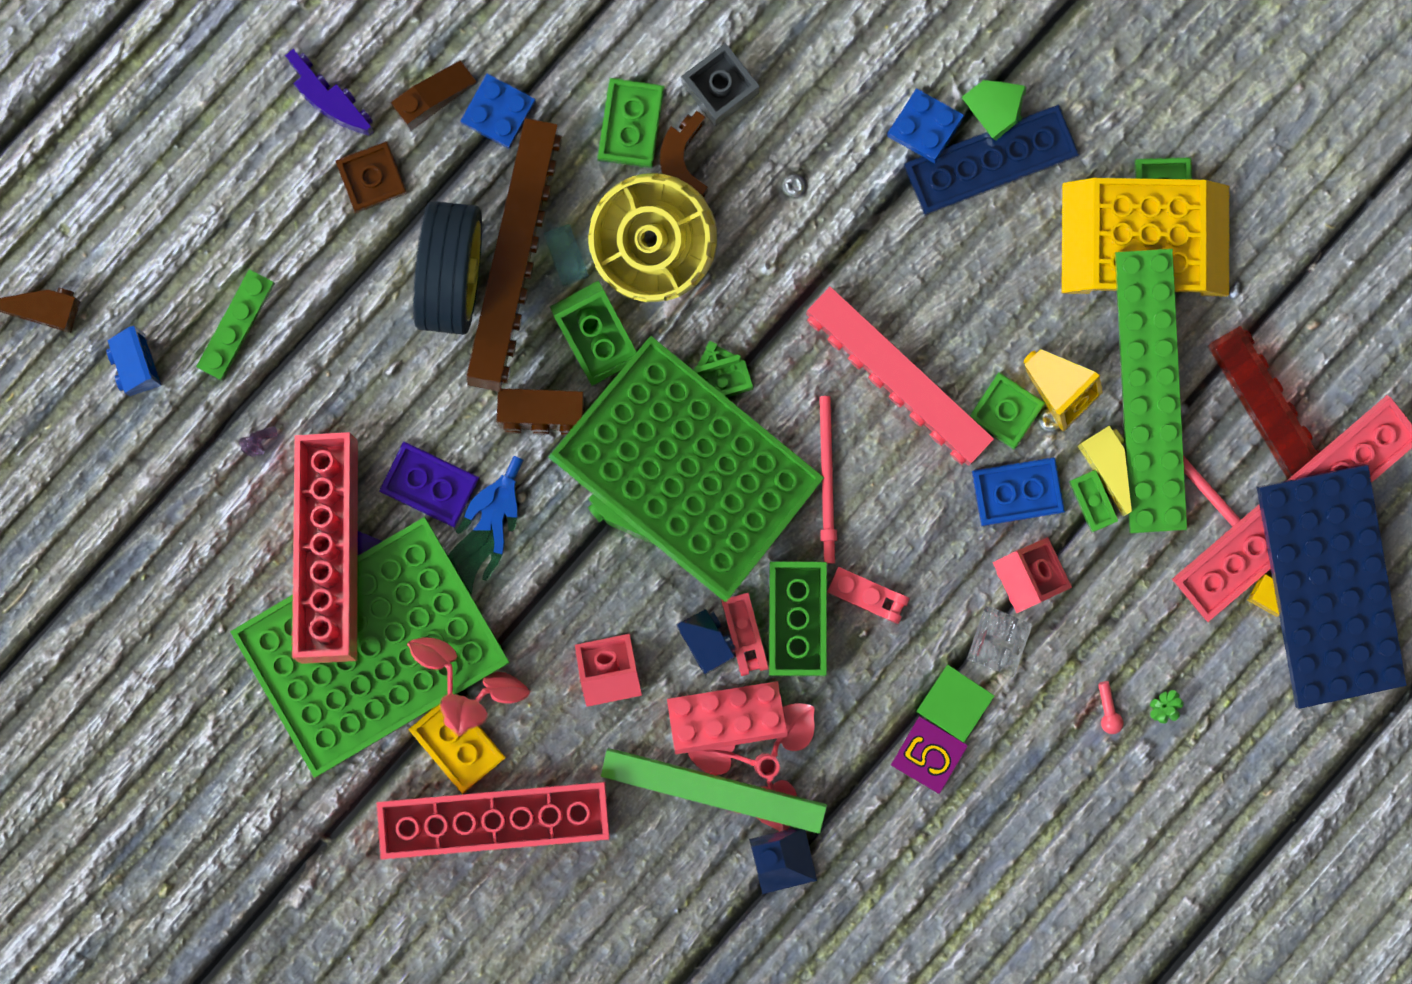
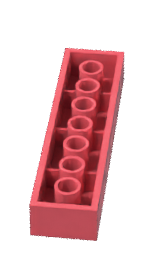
(325, 548)
(493, 820)

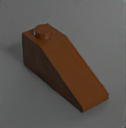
(432, 94)
(44, 307)

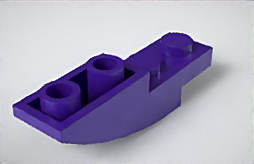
(332, 103)

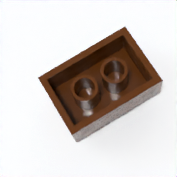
(539, 410)

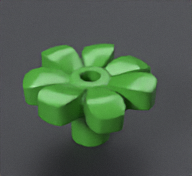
(1166, 707)

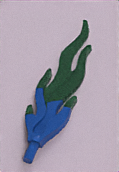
(488, 535)

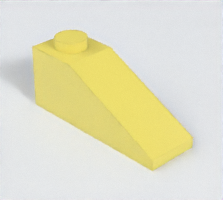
(1108, 458)

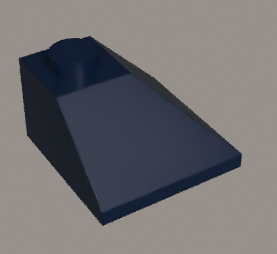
(783, 860)

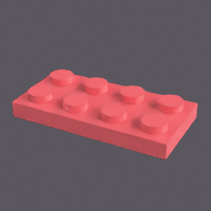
(726, 717)

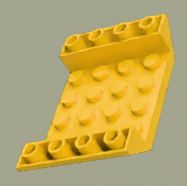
(1144, 215)

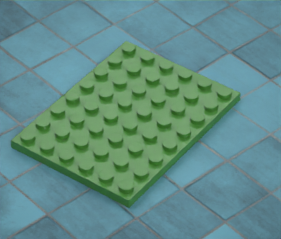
(686, 468)
(402, 595)

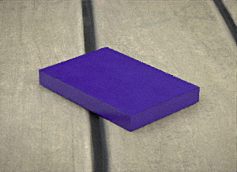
(429, 484)

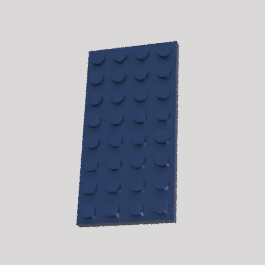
(1331, 586)

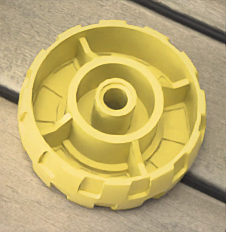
(683, 232)

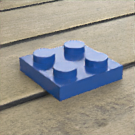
(498, 111)
(925, 125)

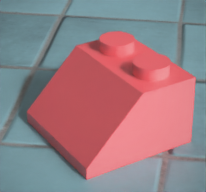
(1032, 575)
(607, 670)

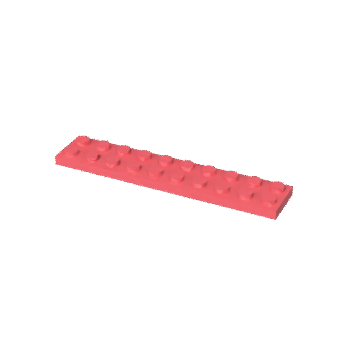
(1242, 552)

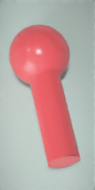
(1111, 722)

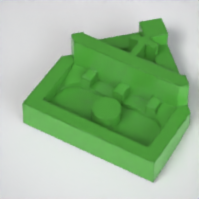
(996, 105)
(724, 371)

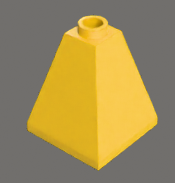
(1062, 385)

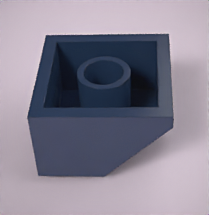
(705, 641)

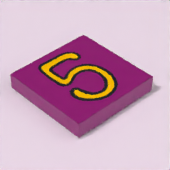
(929, 755)

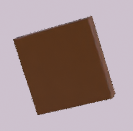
(371, 177)

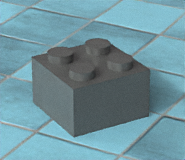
(720, 84)

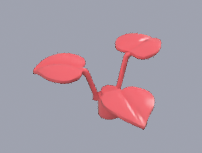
(459, 711)
(800, 731)

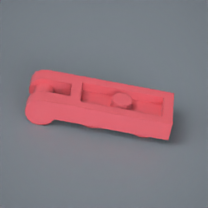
(867, 595)
(744, 633)

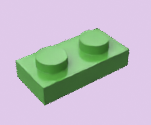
(1093, 501)

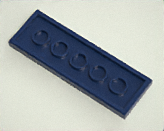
(987, 164)

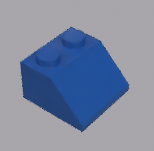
(133, 362)

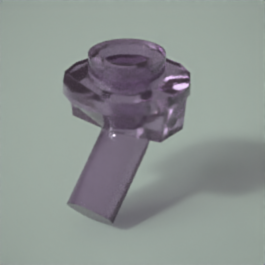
(252, 444)

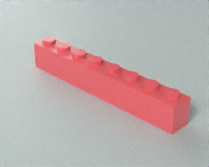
(899, 376)

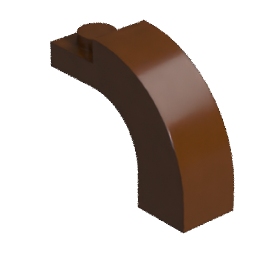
(674, 148)

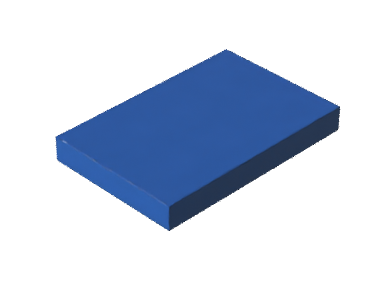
(1018, 491)

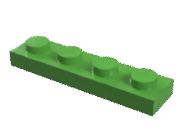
(235, 325)

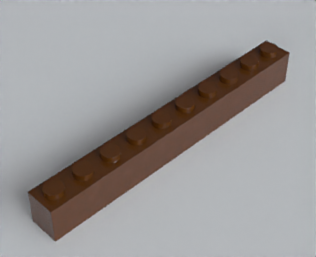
(513, 254)

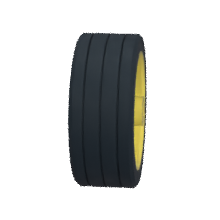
(447, 267)

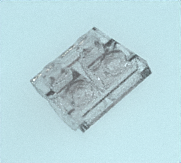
(999, 642)

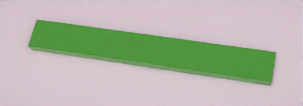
(713, 790)

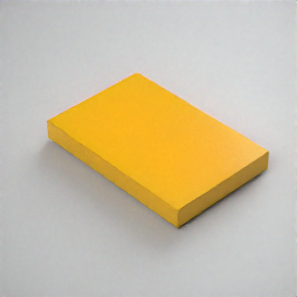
(461, 757)

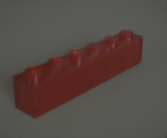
(1263, 400)

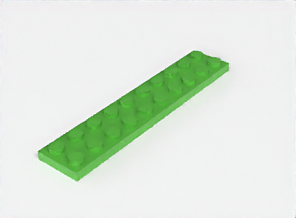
(1151, 390)

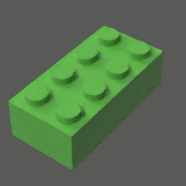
(797, 618)

